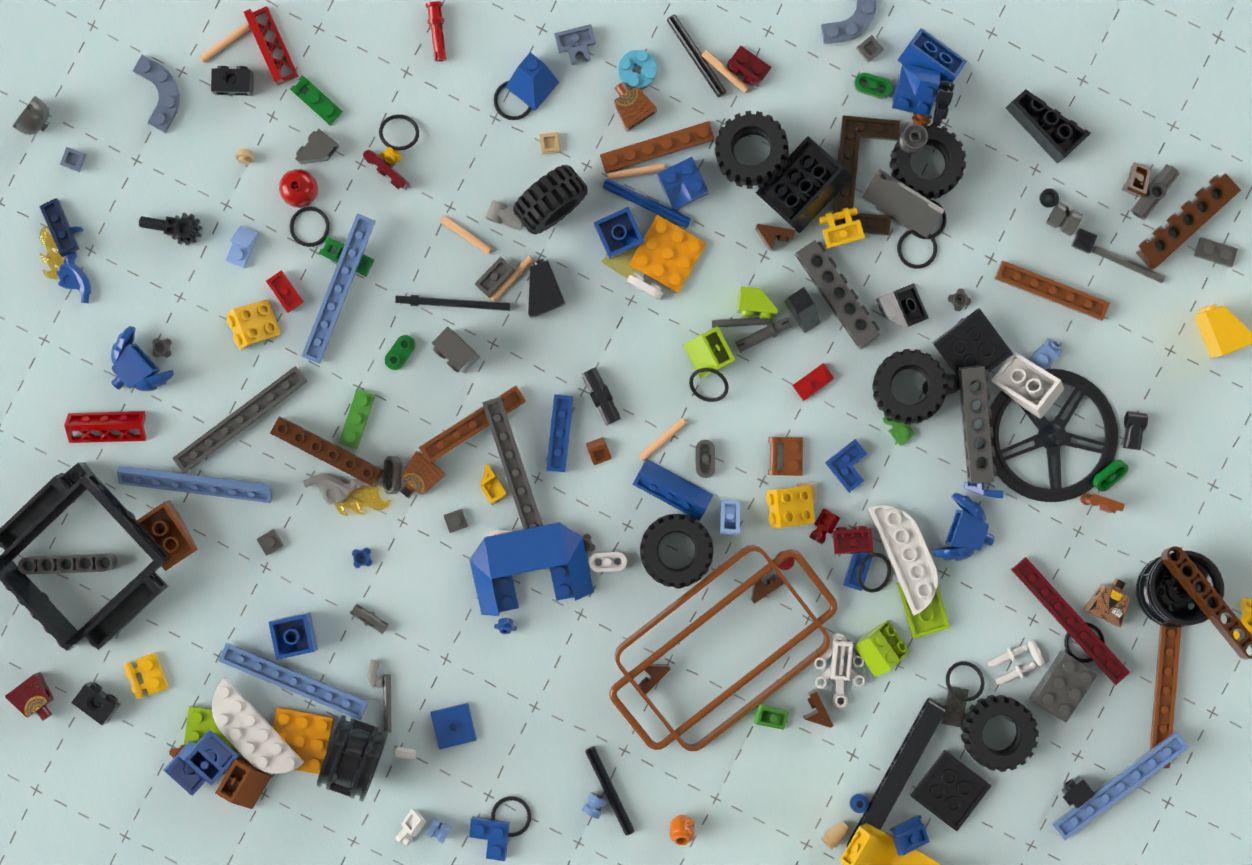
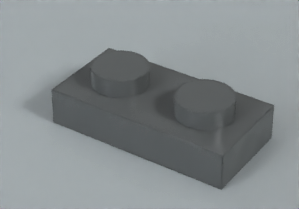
(1215, 252)
(494, 277)

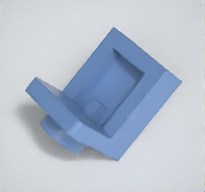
(1046, 354)

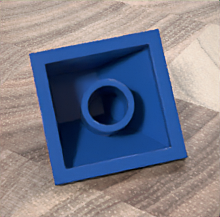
(532, 81)

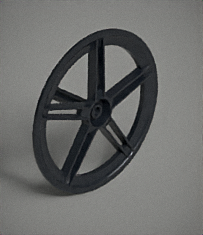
(1053, 436)

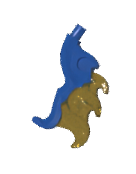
(64, 267)

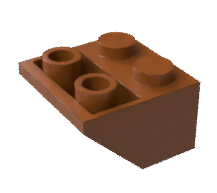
(243, 783)

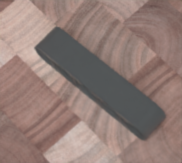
(58, 563)

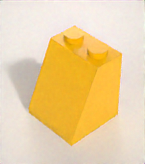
(1222, 330)

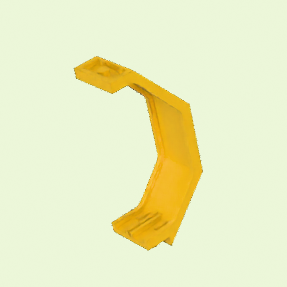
(877, 847)

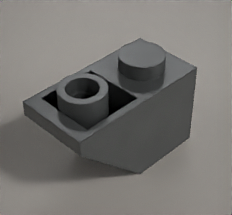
(318, 149)

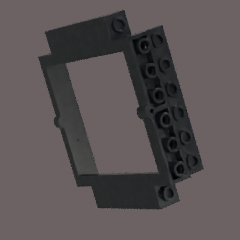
(34, 519)

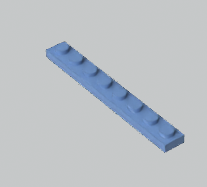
(338, 288)
(194, 484)
(293, 681)
(1121, 785)

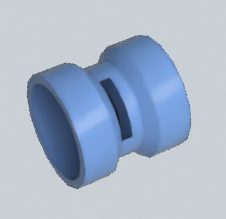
(594, 805)
(438, 830)

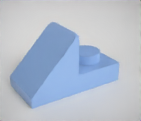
(242, 246)
(729, 517)

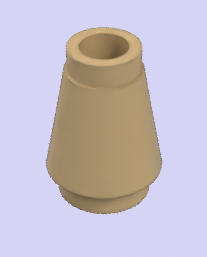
(835, 835)

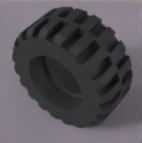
(751, 125)
(953, 170)
(550, 199)
(928, 368)
(695, 569)
(1019, 748)

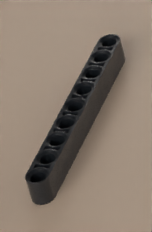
(902, 765)

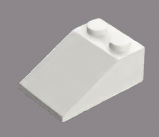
(1028, 384)

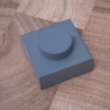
(73, 159)

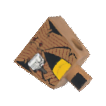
(1109, 603)

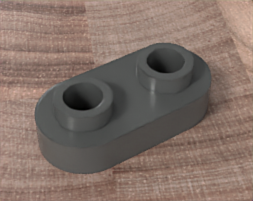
(705, 458)
(392, 475)

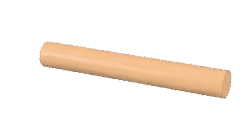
(224, 43)
(725, 71)
(636, 171)
(466, 235)
(518, 271)
(663, 439)

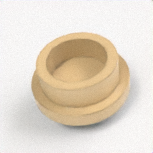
(245, 156)

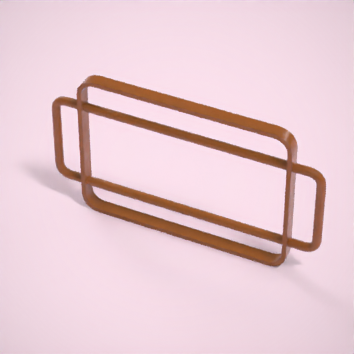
(675, 734)

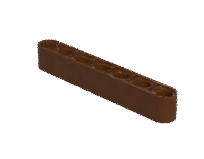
(1201, 599)

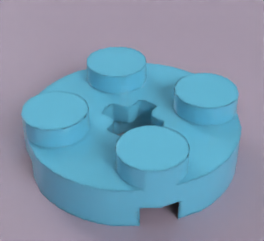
(639, 58)

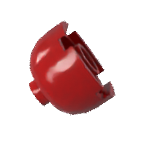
(300, 196)

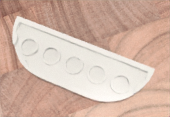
(907, 555)
(251, 732)

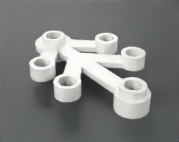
(839, 683)

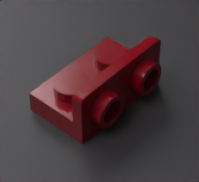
(748, 66)
(852, 541)

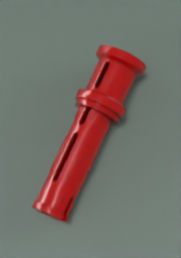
(436, 22)

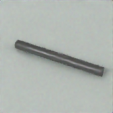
(1128, 264)

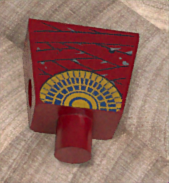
(32, 697)

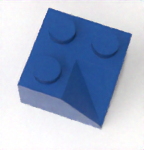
(916, 90)
(682, 183)
(618, 233)
(293, 635)

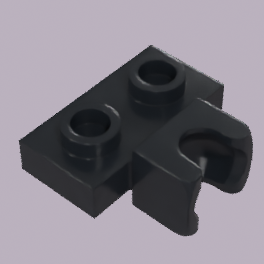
(943, 99)

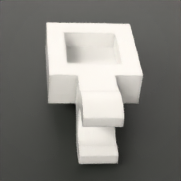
(411, 826)

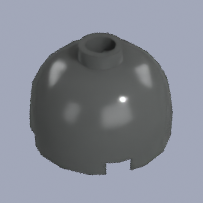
(33, 117)

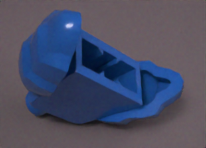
(134, 366)
(966, 532)

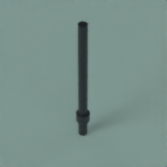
(415, 300)

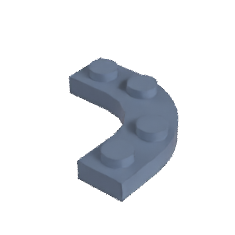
(852, 27)
(167, 91)

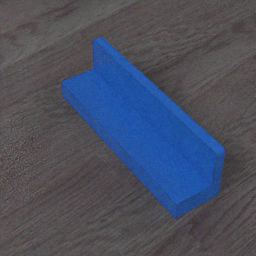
(672, 489)

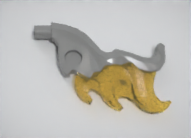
(347, 495)

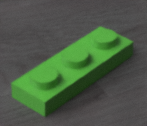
(357, 419)

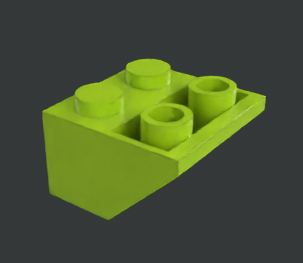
(755, 302)
(709, 351)
(881, 648)

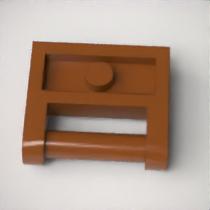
(791, 456)
(1106, 504)

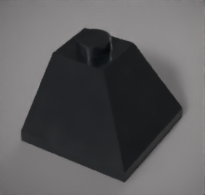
(903, 306)

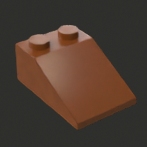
(170, 532)

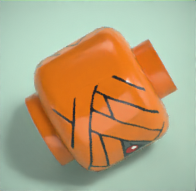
(682, 830)

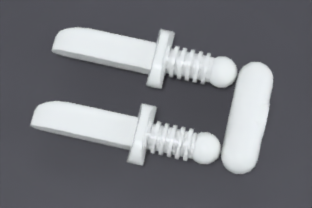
(1036, 653)

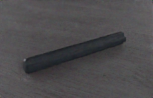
(696, 56)
(609, 791)

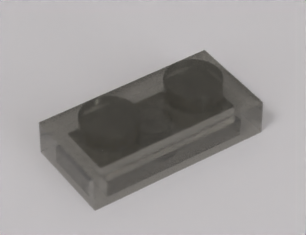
(955, 708)

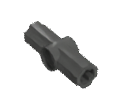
(1162, 183)

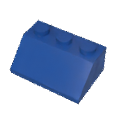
(931, 54)

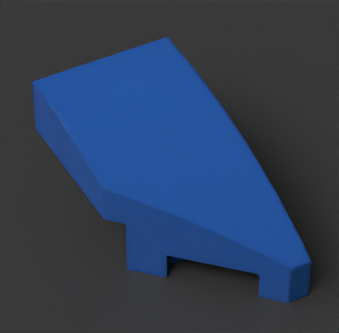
(978, 489)

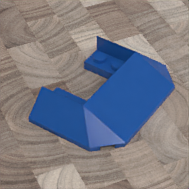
(526, 551)

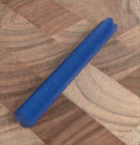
(646, 203)

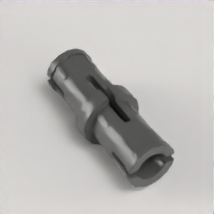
(369, 618)

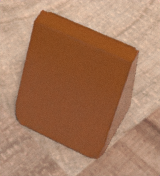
(598, 451)

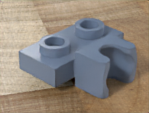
(576, 42)

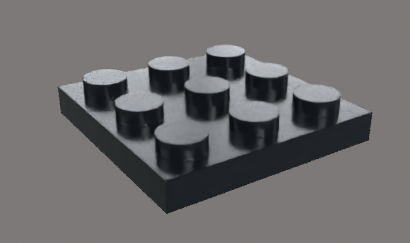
(972, 344)
(950, 790)

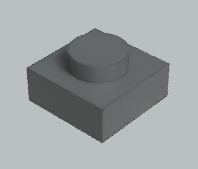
(870, 48)
(455, 520)
(270, 542)

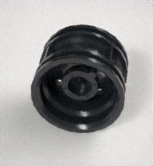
(1156, 605)
(352, 758)

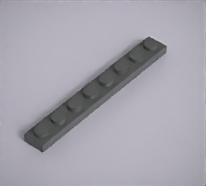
(240, 419)
(512, 463)

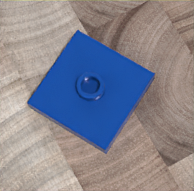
(453, 726)

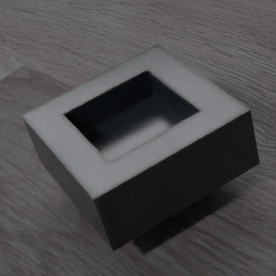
(1084, 240)

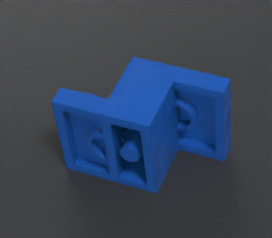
(200, 762)

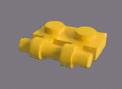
(843, 233)
(151, 673)

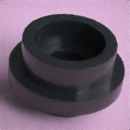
(1054, 195)

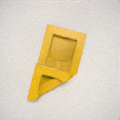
(491, 486)

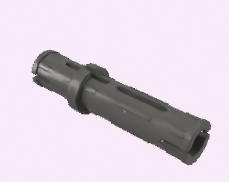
(763, 334)

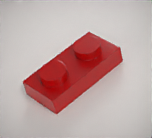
(284, 291)
(813, 381)

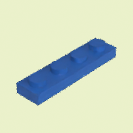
(559, 433)

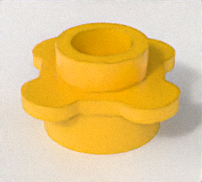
(391, 156)

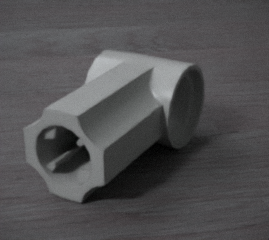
(502, 214)

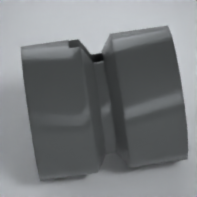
(913, 138)
(1064, 218)

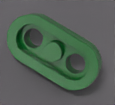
(873, 83)
(401, 353)
(1110, 475)

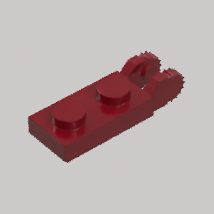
(385, 169)

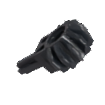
(174, 227)

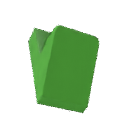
(771, 716)

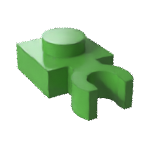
(899, 431)

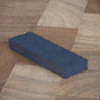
(59, 227)

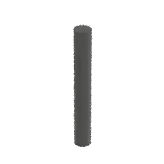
(739, 322)
(387, 702)

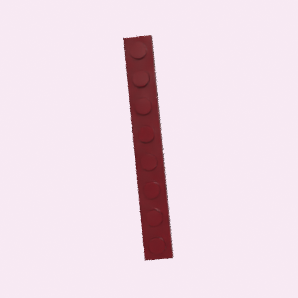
(1070, 621)

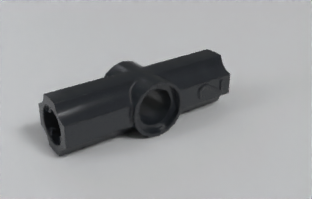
(601, 396)

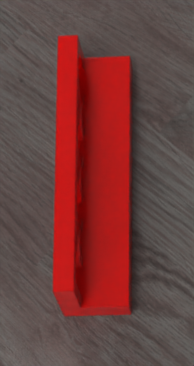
(264, 48)
(104, 423)

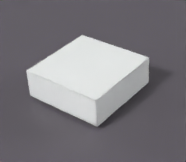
(405, 753)

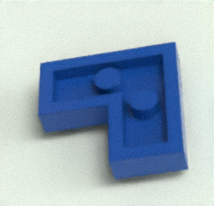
(842, 465)
(495, 832)

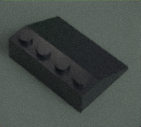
(805, 185)

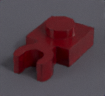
(825, 523)

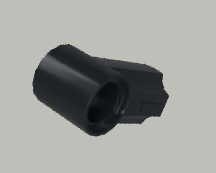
(1135, 425)

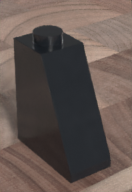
(543, 289)
(803, 309)

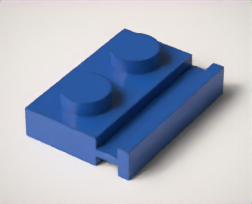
(909, 835)

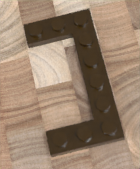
(851, 131)

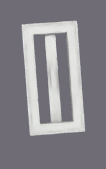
(836, 643)

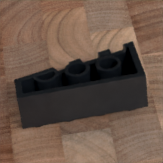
(1047, 125)

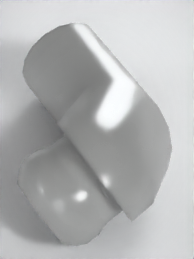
(372, 674)

